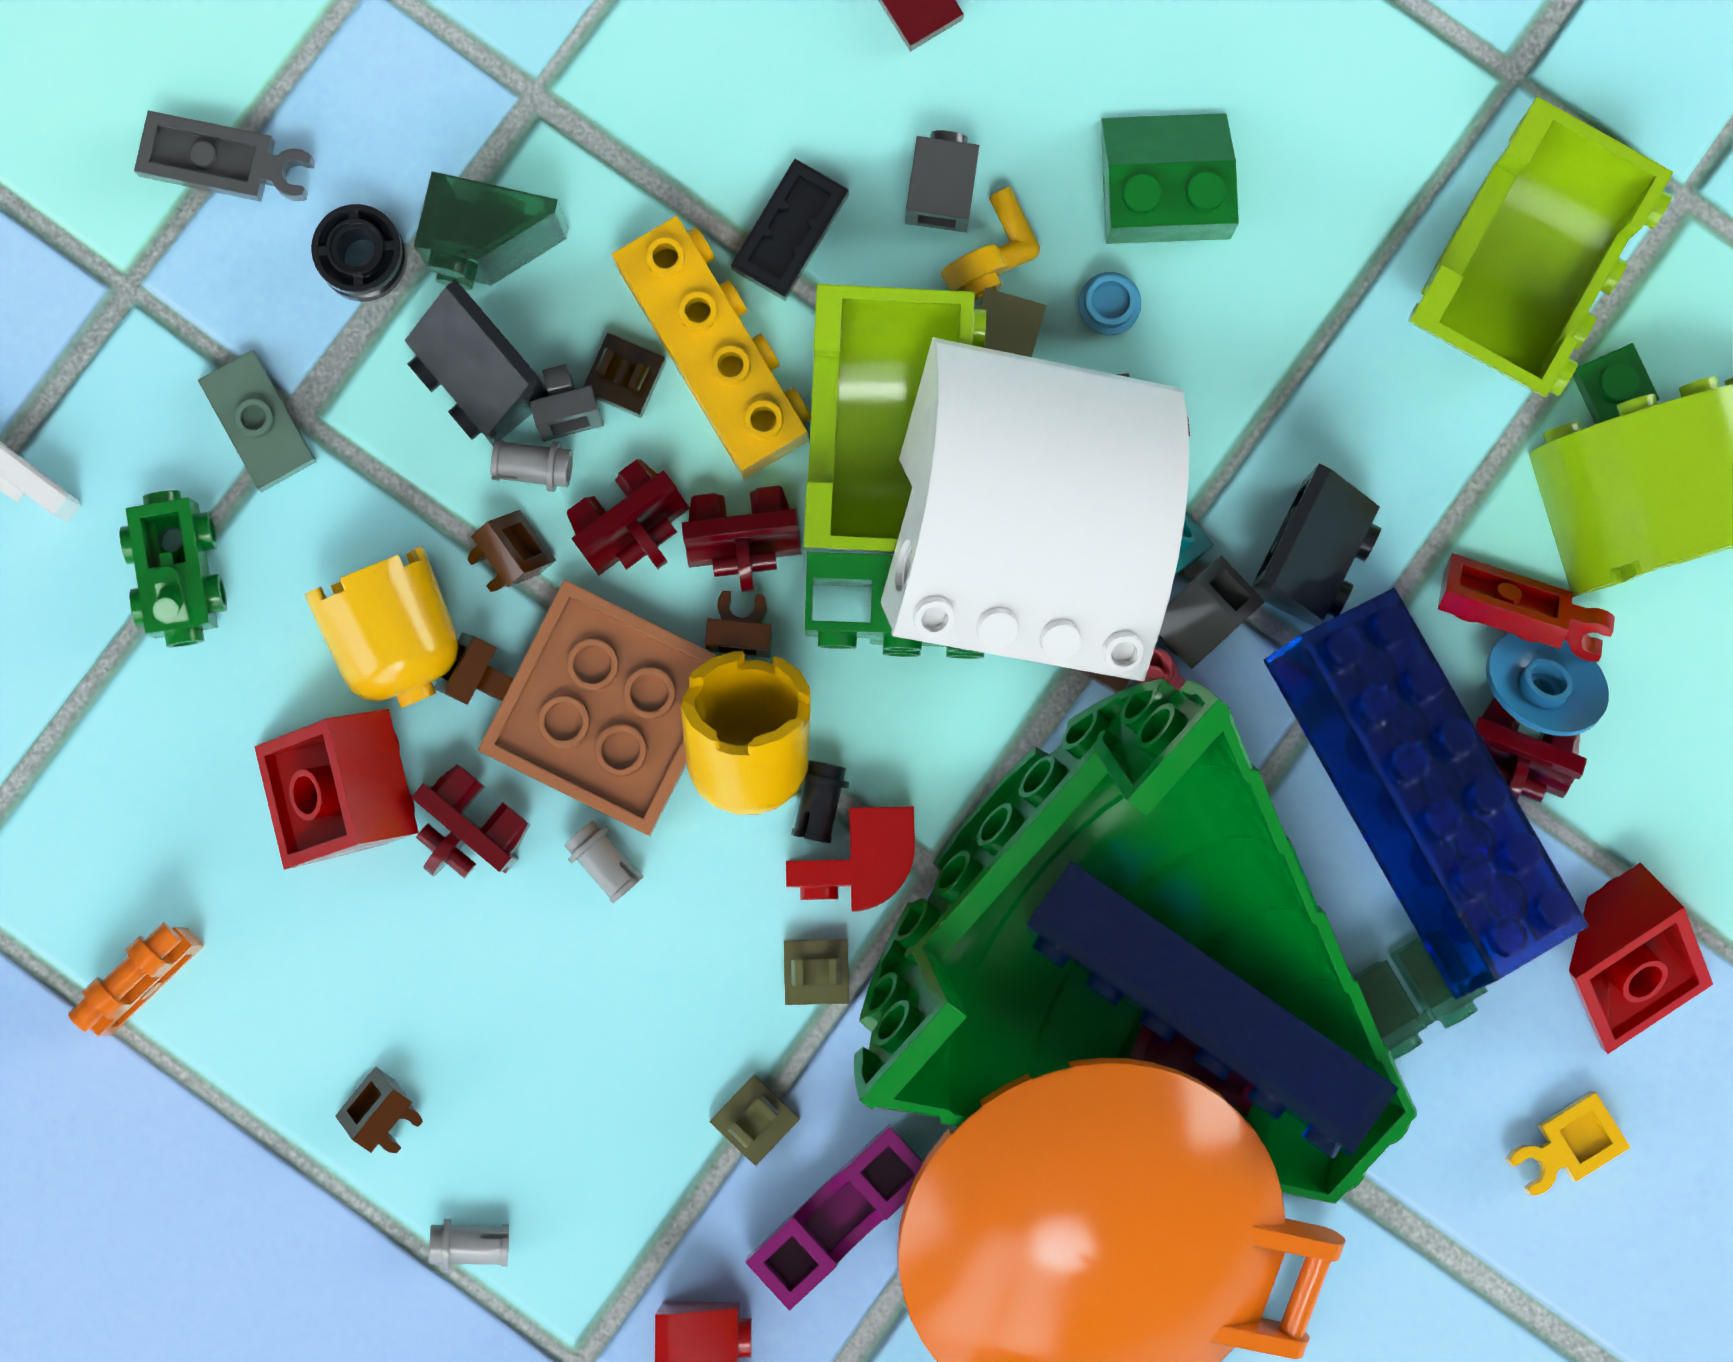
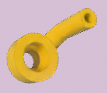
(984, 266)

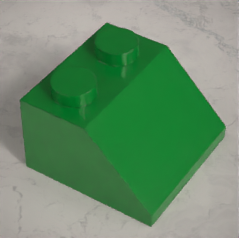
(1168, 178)

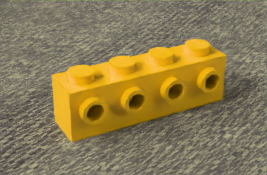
(711, 346)

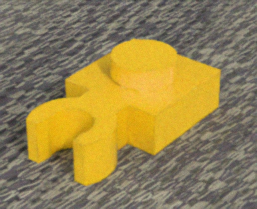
(1576, 1139)

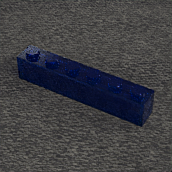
(1210, 1010)

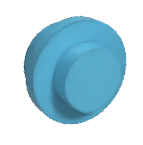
(1109, 303)

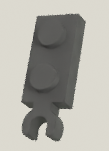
(216, 158)

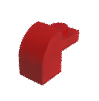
(878, 863)

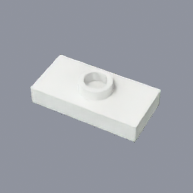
(22, 478)

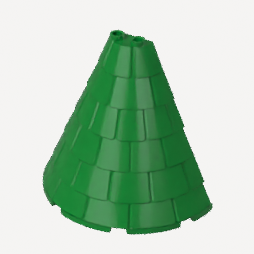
(1179, 824)

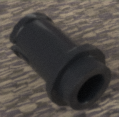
(819, 801)

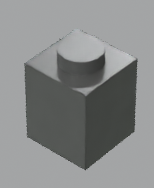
(942, 181)
(1207, 612)

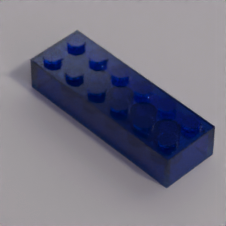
(1425, 793)

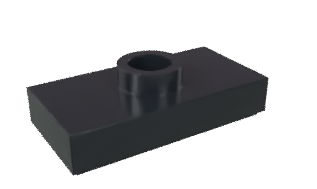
(790, 229)

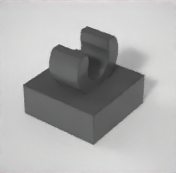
(565, 408)

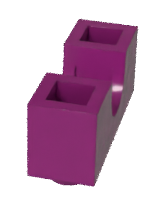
(836, 1218)

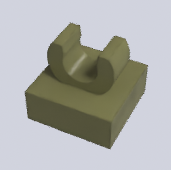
(816, 972)
(754, 1120)

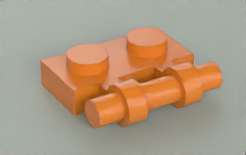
(135, 980)

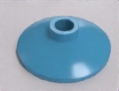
(1546, 686)

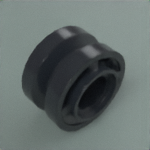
(345, 227)

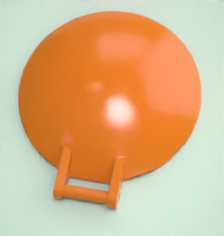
(1104, 1226)

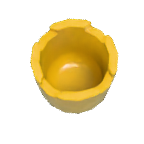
(388, 629)
(746, 732)

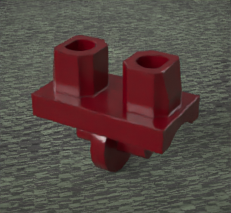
(633, 525)
(743, 541)
(1530, 763)
(447, 803)

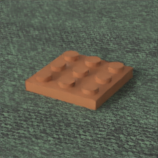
(599, 708)

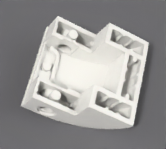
(1039, 511)

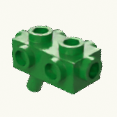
(175, 588)

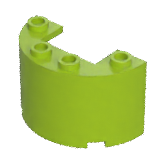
(1541, 248)
(863, 394)
(1640, 486)

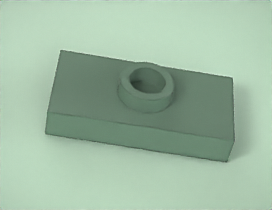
(257, 421)

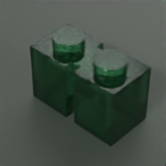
(1392, 1008)

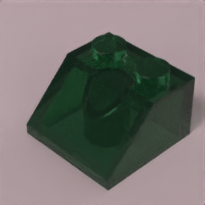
(484, 230)

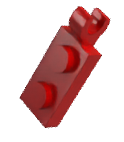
(1522, 607)

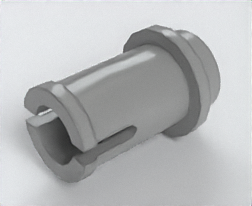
(532, 464)
(602, 861)
(468, 1245)

